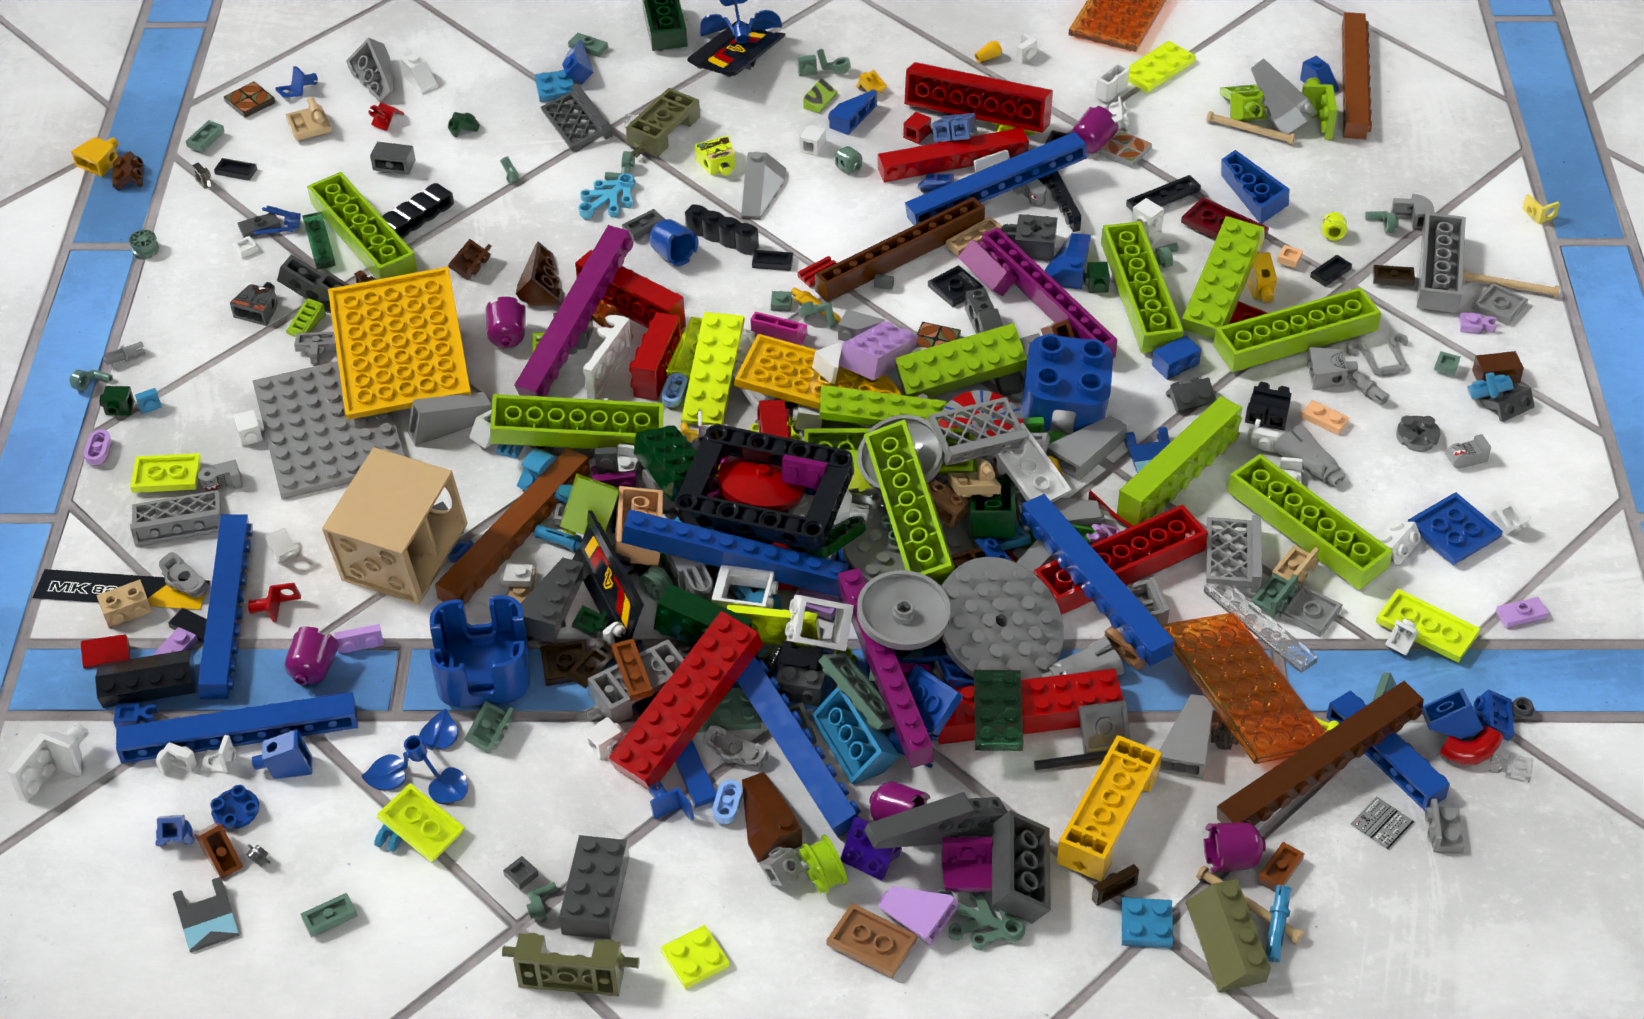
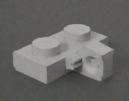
(315, 344)

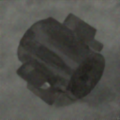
(1223, 736)

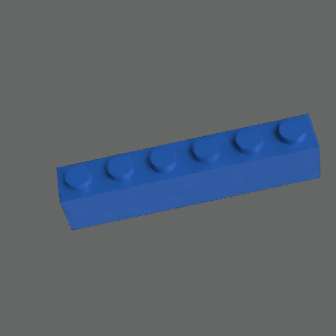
(1396, 758)

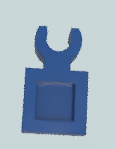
(133, 713)

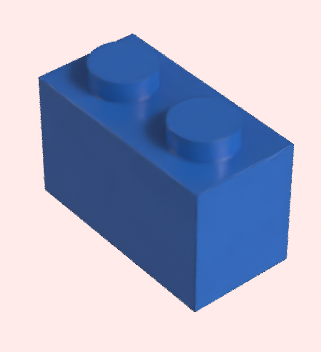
(1176, 357)

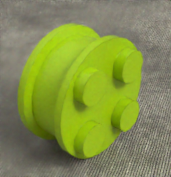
(824, 865)

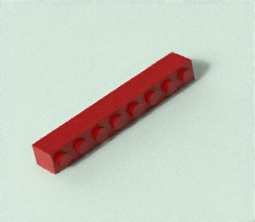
(949, 154)

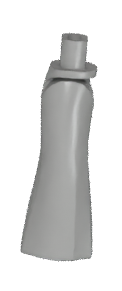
(1315, 459)
(1092, 658)

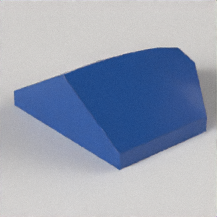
(935, 181)
(954, 674)

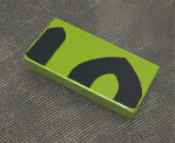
(819, 96)

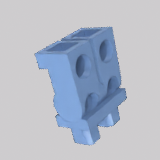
(954, 127)

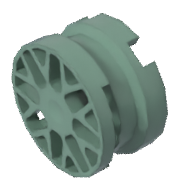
(143, 244)
(654, 582)

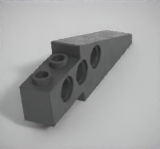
(308, 281)
(984, 318)
(930, 822)

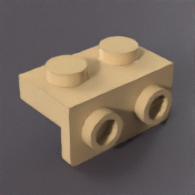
(1297, 563)

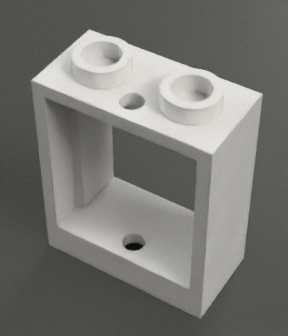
(744, 577)
(841, 623)

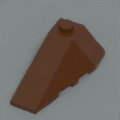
(538, 281)
(768, 818)

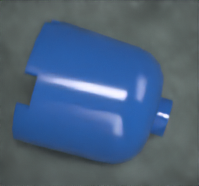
(673, 241)

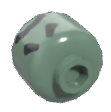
(848, 160)

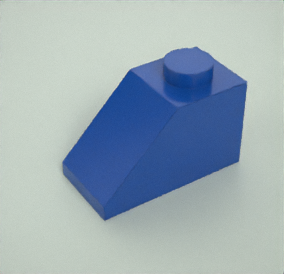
(1319, 69)

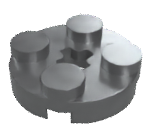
(1408, 429)
(868, 496)

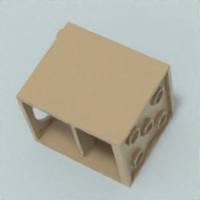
(386, 526)

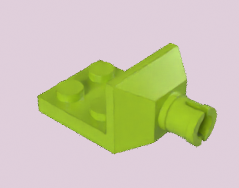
(1245, 102)
(1324, 102)

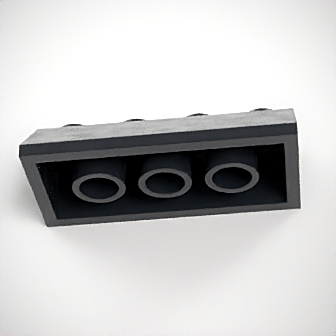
(145, 678)

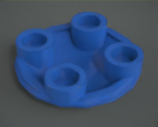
(235, 808)

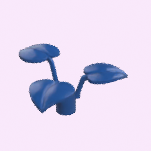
(762, 20)
(439, 732)

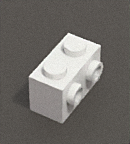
(1151, 217)

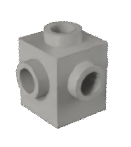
(782, 866)

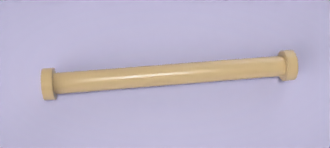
(1250, 127)
(1511, 283)
(1296, 935)

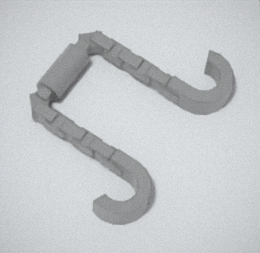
(1397, 337)

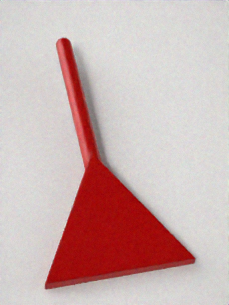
(1102, 505)

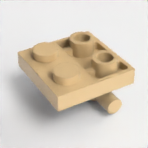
(309, 121)
(975, 483)

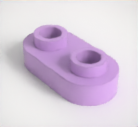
(97, 447)

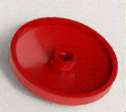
(757, 485)

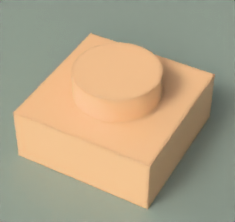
(1289, 256)

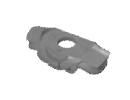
(173, 567)
(720, 741)

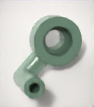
(839, 65)
(627, 162)
(1390, 222)
(1164, 254)
(810, 309)
(81, 379)
(536, 907)

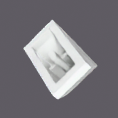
(827, 361)

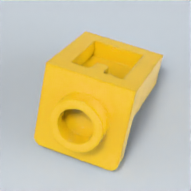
(871, 81)

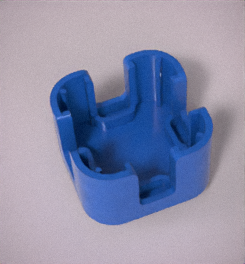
(1067, 377)
(479, 659)

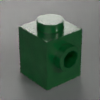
(1097, 277)
(117, 400)

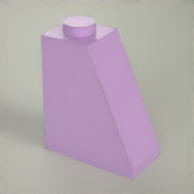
(919, 910)

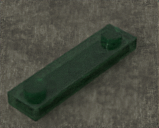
(319, 240)

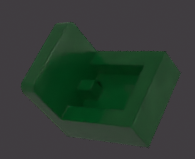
(462, 121)
(590, 621)

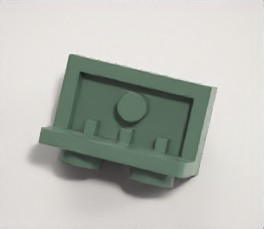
(1275, 594)
(487, 727)

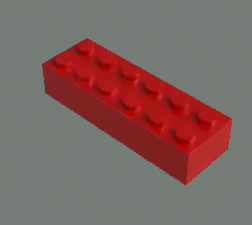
(638, 296)

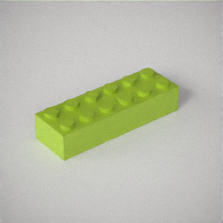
(1223, 277)
(961, 362)

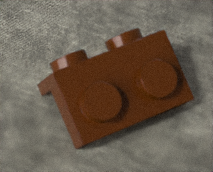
(127, 169)
(469, 258)

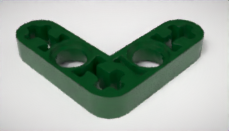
(839, 536)

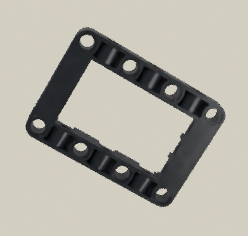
(757, 522)

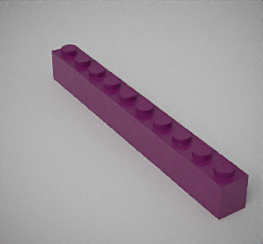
(1046, 291)
(574, 313)
(889, 680)

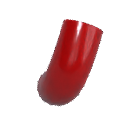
(1472, 752)

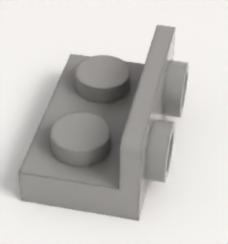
(1444, 828)

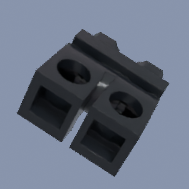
(1270, 402)
(802, 656)

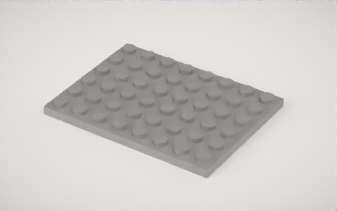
(309, 432)

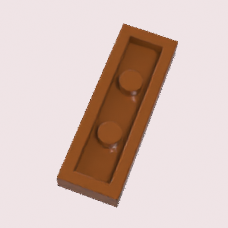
(632, 670)

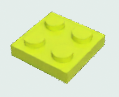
(695, 957)

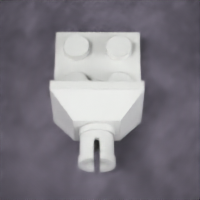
(846, 509)
(45, 754)

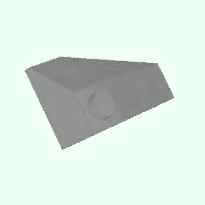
(373, 68)
(1286, 103)
(761, 183)

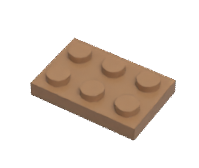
(872, 940)

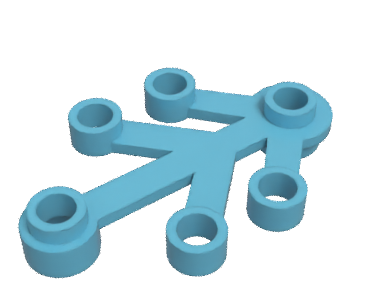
(625, 182)

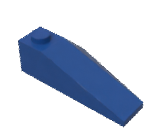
(1070, 261)

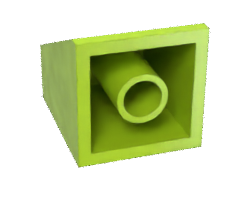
(584, 496)

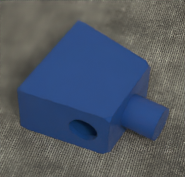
(284, 756)

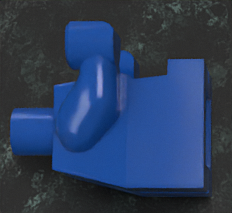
(174, 828)

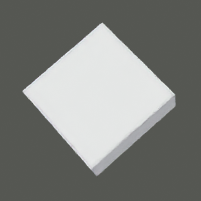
(245, 247)

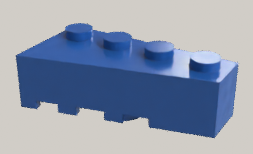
(1254, 186)

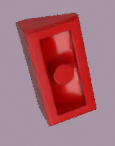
(104, 650)

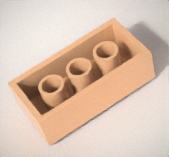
(641, 500)

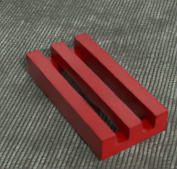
(807, 273)

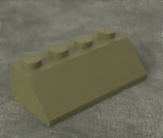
(1228, 936)

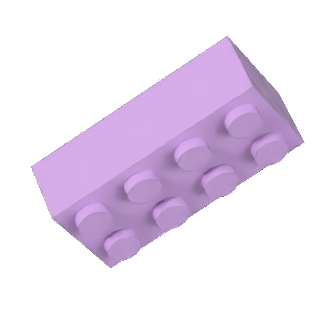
(876, 349)

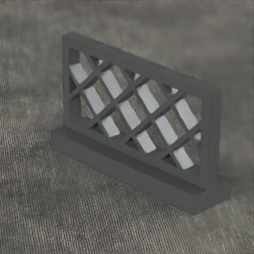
(588, 112)

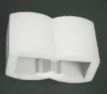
(1112, 82)

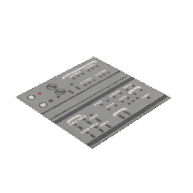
(1382, 823)

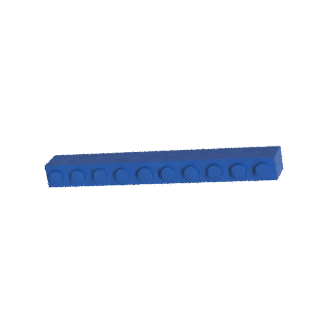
(1000, 177)
(726, 549)
(1097, 580)
(224, 607)
(243, 726)
(798, 748)

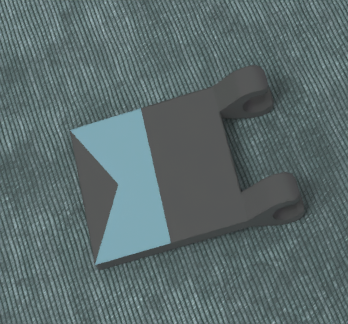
(206, 920)

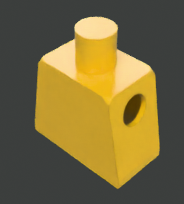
(96, 155)
(1262, 278)

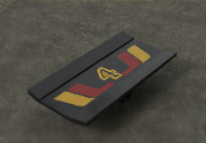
(728, 56)
(608, 578)

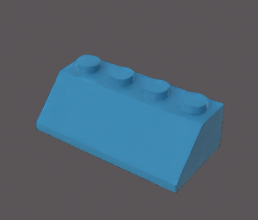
(855, 744)

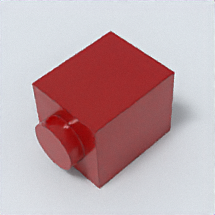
(917, 127)

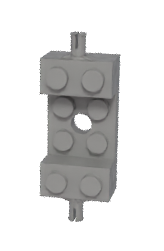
(609, 689)

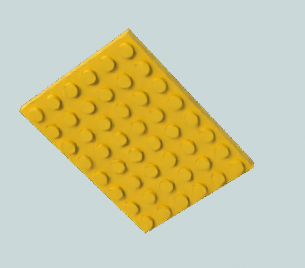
(397, 342)

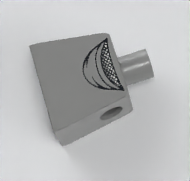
(1329, 367)

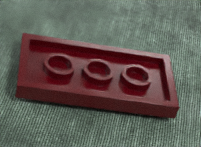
(1209, 216)

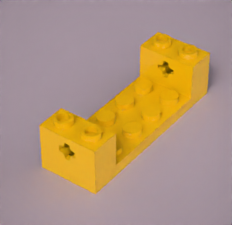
(1107, 807)

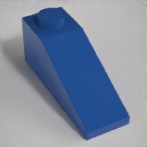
(577, 63)
(852, 112)

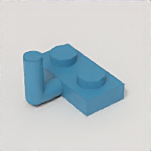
(1490, 387)

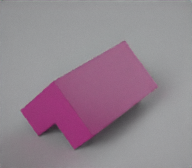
(778, 328)

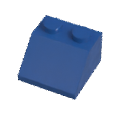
(1452, 715)

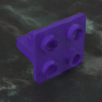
(860, 853)

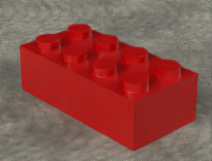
(654, 356)

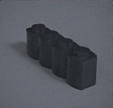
(419, 209)
(722, 229)

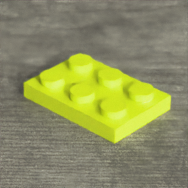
(166, 472)
(420, 822)

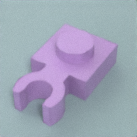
(1475, 323)

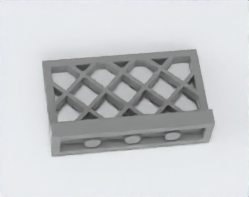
(981, 447)
(171, 526)
(1250, 537)

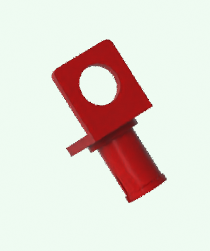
(382, 115)
(272, 602)

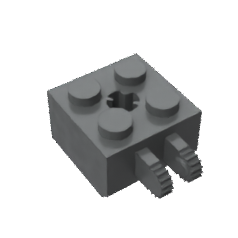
(1034, 235)

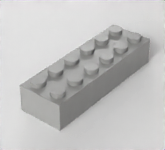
(1441, 262)

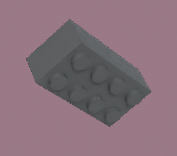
(1021, 867)
(594, 887)

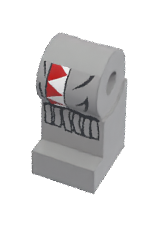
(1034, 191)
(1469, 452)
(220, 476)

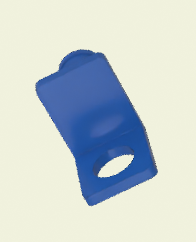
(298, 81)
(666, 802)

